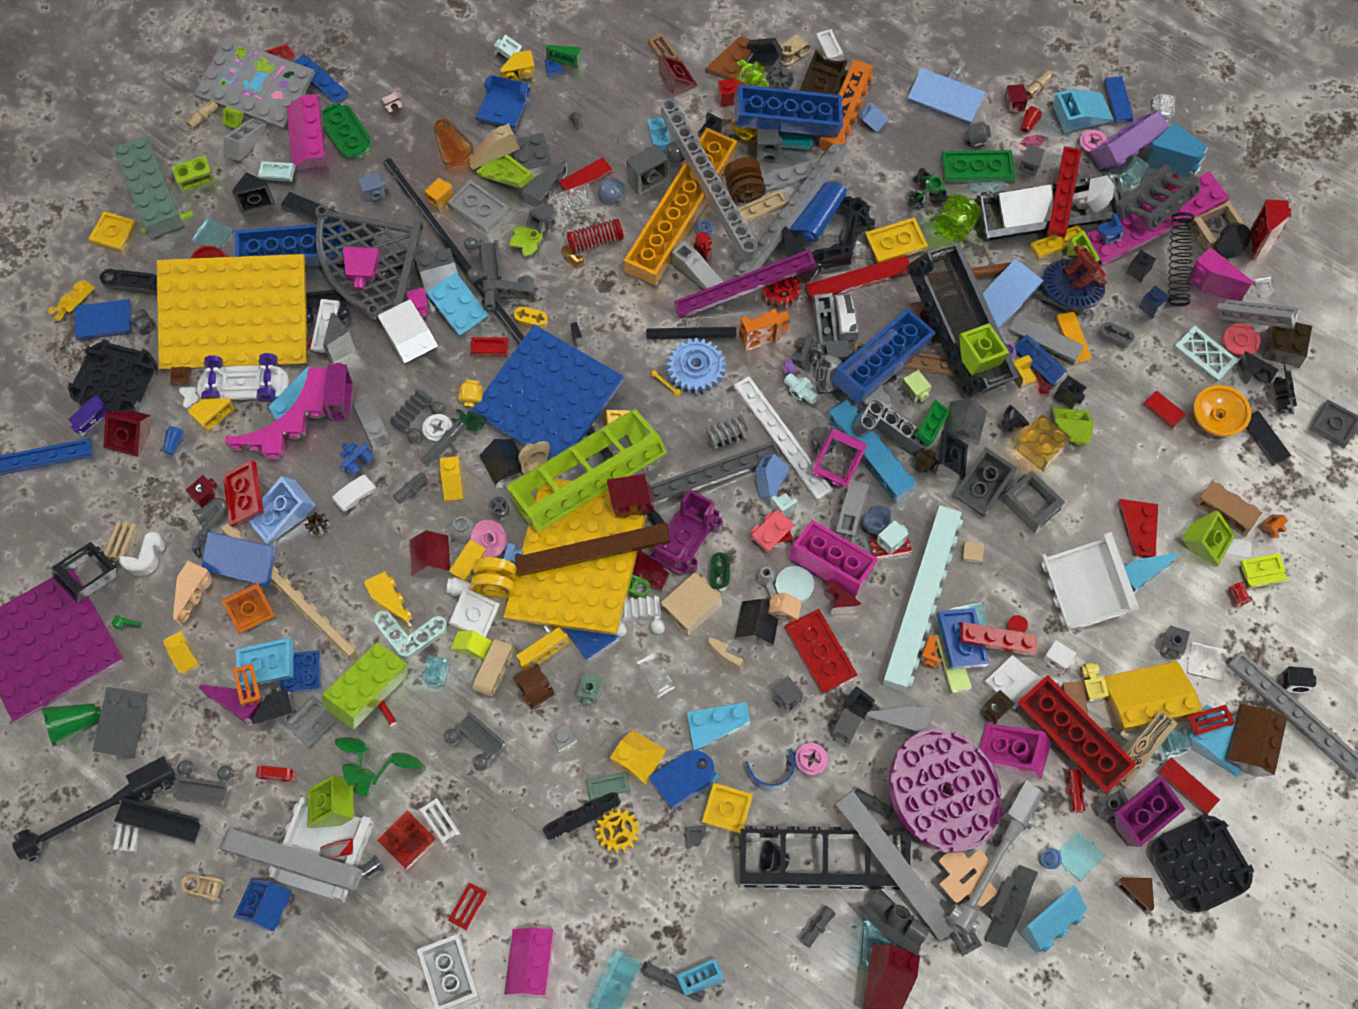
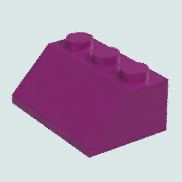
(1147, 812)

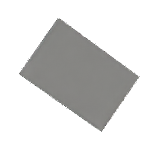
(478, 206)

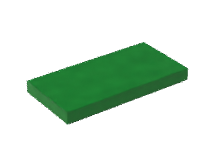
(978, 166)

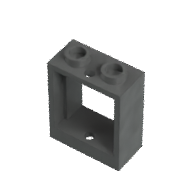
(1022, 512)

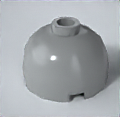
(825, 371)

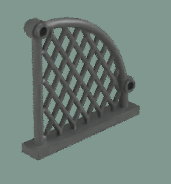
(413, 233)

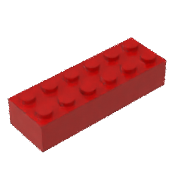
(1077, 735)

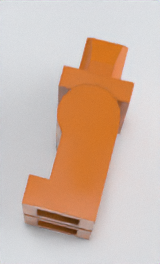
(763, 328)

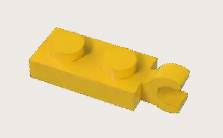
(72, 299)

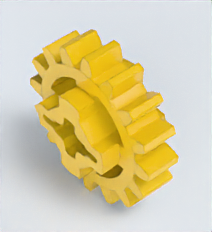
(609, 827)

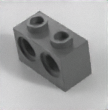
(768, 146)

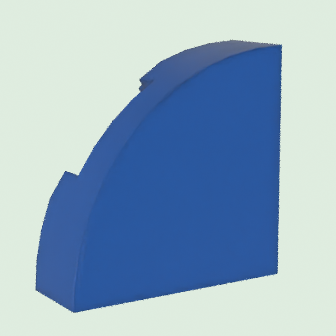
(553, 68)

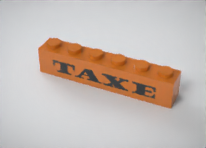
(852, 92)

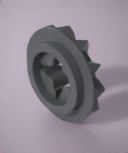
(787, 78)

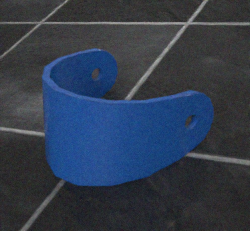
(771, 787)

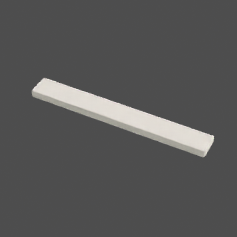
(783, 438)

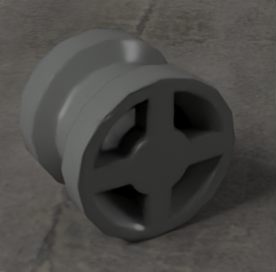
(499, 503)

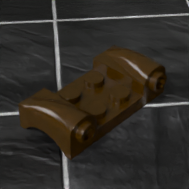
(824, 75)

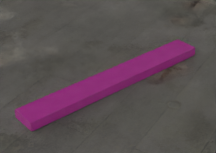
(745, 284)

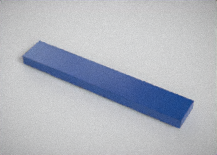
(46, 456)

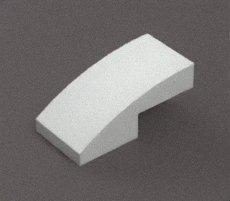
(353, 492)

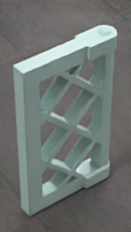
(1206, 366)

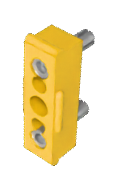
(543, 648)

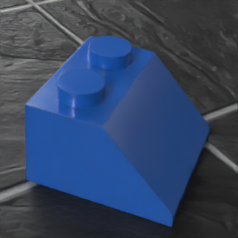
(263, 904)

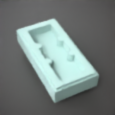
(276, 171)

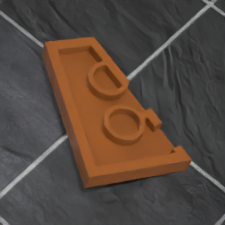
(725, 64)

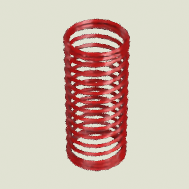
(617, 231)

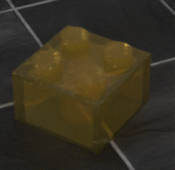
(1042, 442)

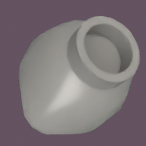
(461, 529)

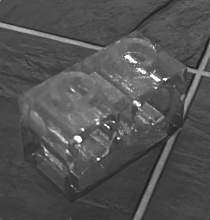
(575, 199)

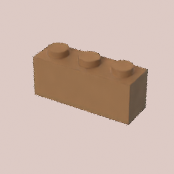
(1235, 511)

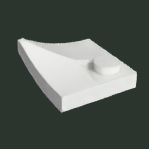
(1013, 680)

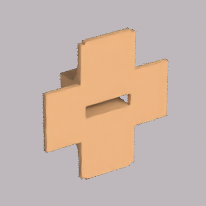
(958, 867)

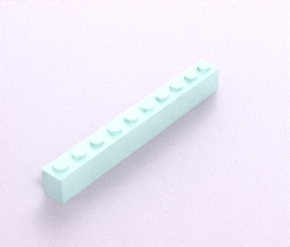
(922, 598)

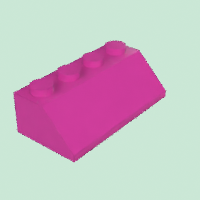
(307, 132)
(833, 557)

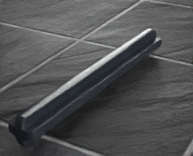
(691, 332)

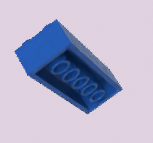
(788, 110)
(286, 241)
(883, 356)

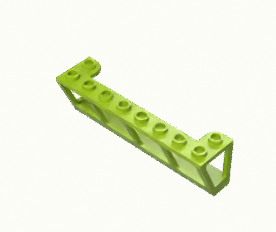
(594, 482)

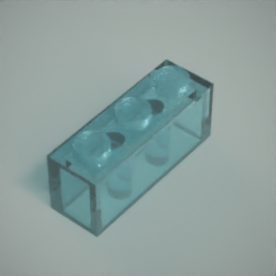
(617, 982)

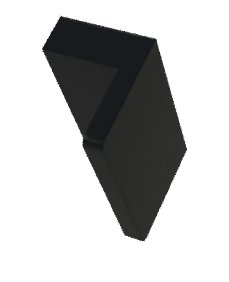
(765, 51)

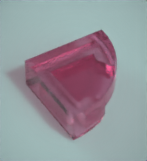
(1034, 140)

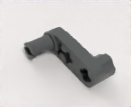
(522, 290)

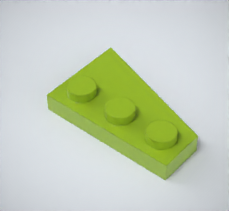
(506, 171)

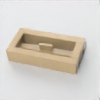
(124, 526)

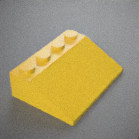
(1143, 692)

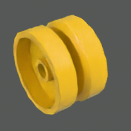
(493, 577)

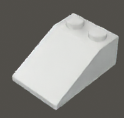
(407, 331)

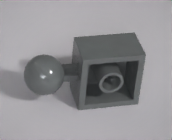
(651, 166)

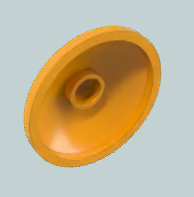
(1226, 403)

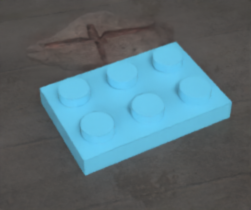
(457, 304)
(270, 660)

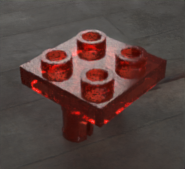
(1085, 260)
(407, 840)

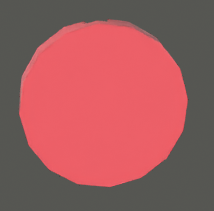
(1241, 338)

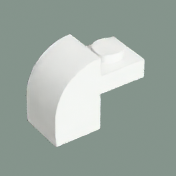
(1098, 196)

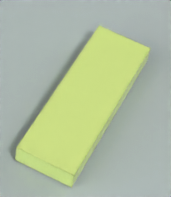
(957, 678)

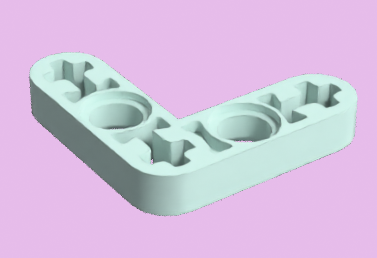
(405, 640)

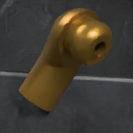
(569, 255)

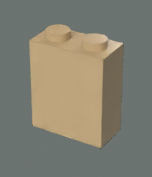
(691, 603)

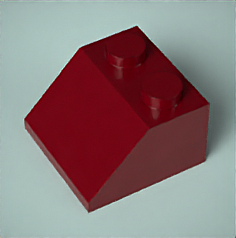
(631, 495)

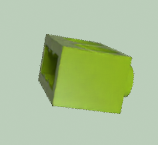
(193, 174)

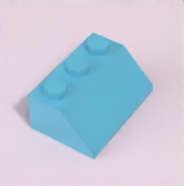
(1055, 920)

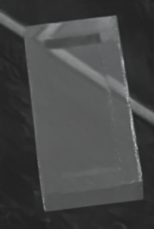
(656, 675)

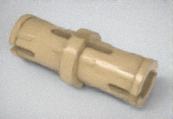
(1039, 84)
(202, 114)

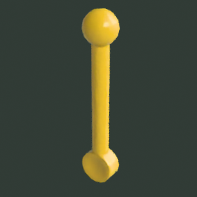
(677, 392)

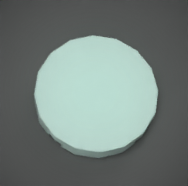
(795, 582)

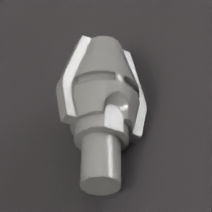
(956, 73)

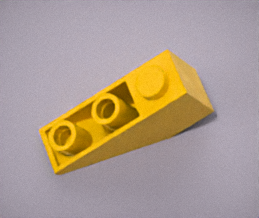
(384, 596)

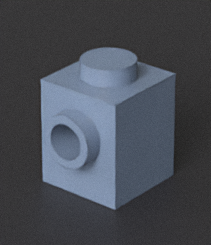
(372, 186)

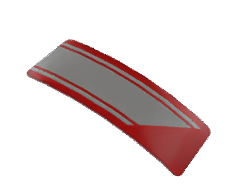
(337, 849)

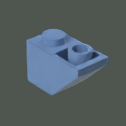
(769, 475)

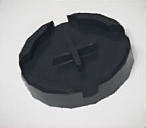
(1233, 240)

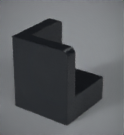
(712, 122)
(859, 702)

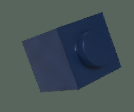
(1154, 301)

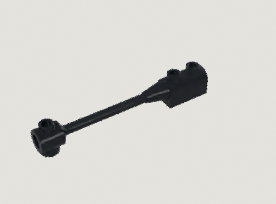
(141, 785)

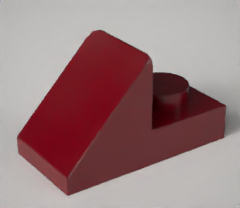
(845, 602)

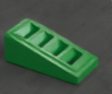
(564, 54)

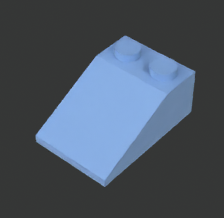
(283, 508)

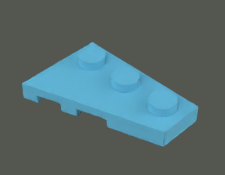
(288, 396)
(713, 723)

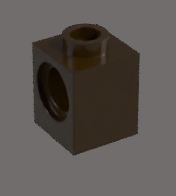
(1002, 701)

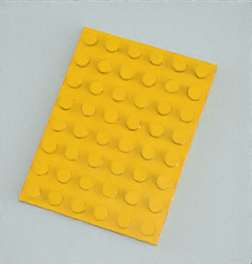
(232, 310)
(579, 595)

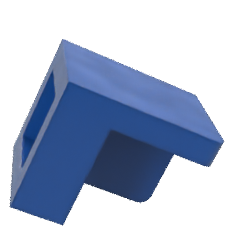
(1112, 230)

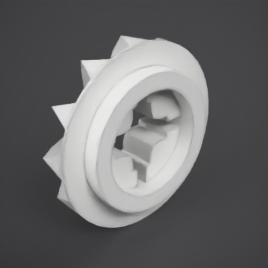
(434, 421)

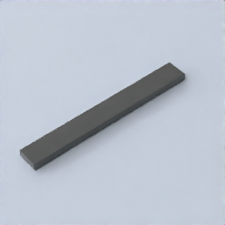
(712, 473)

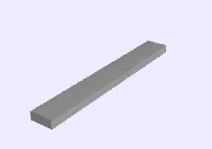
(1296, 713)
(895, 864)

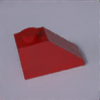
(727, 90)

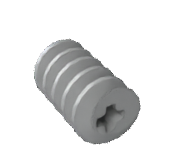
(727, 431)

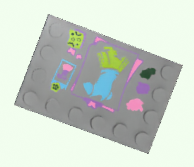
(254, 82)

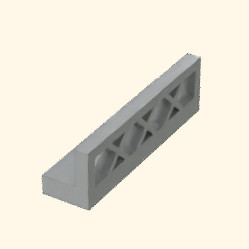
(1258, 313)

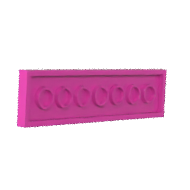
(1136, 227)

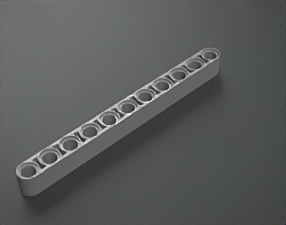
(679, 127)

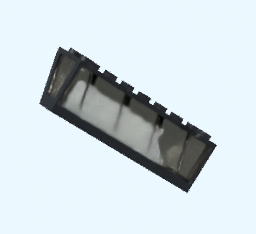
(954, 307)

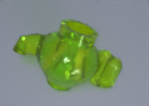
(752, 73)

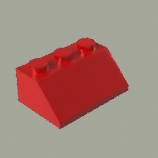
(1268, 225)

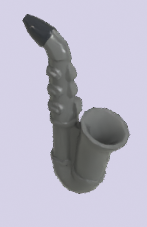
(211, 513)

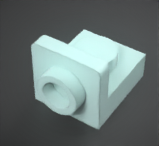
(506, 46)

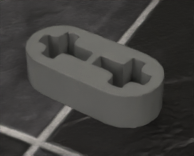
(1116, 335)

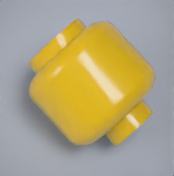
(470, 393)

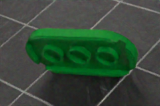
(346, 131)

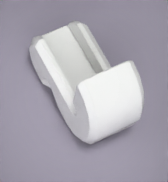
(147, 559)

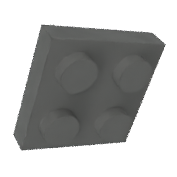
(532, 151)

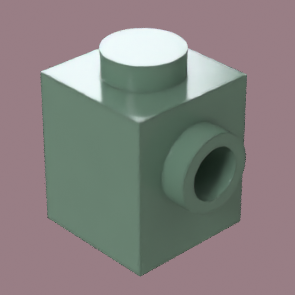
(590, 689)

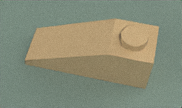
(494, 146)

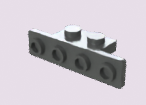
(1010, 905)

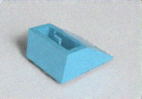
(1081, 109)

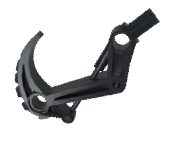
(843, 254)

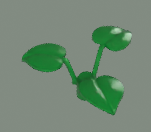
(363, 777)

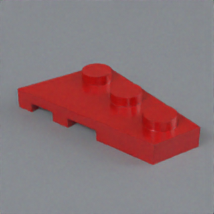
(1141, 523)

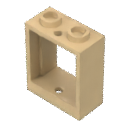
(1202, 232)

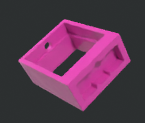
(847, 439)

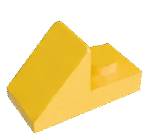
(180, 653)

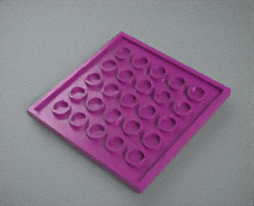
(50, 647)

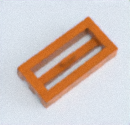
(250, 699)

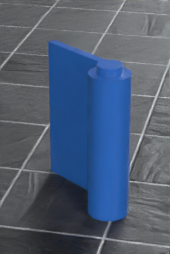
(819, 211)

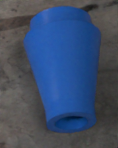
(172, 439)

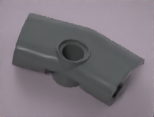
(895, 922)

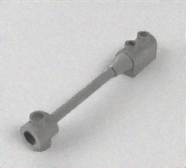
(1018, 817)

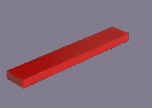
(1064, 192)
(859, 278)

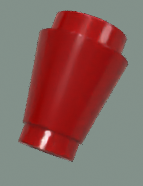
(1030, 119)

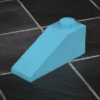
(1144, 570)

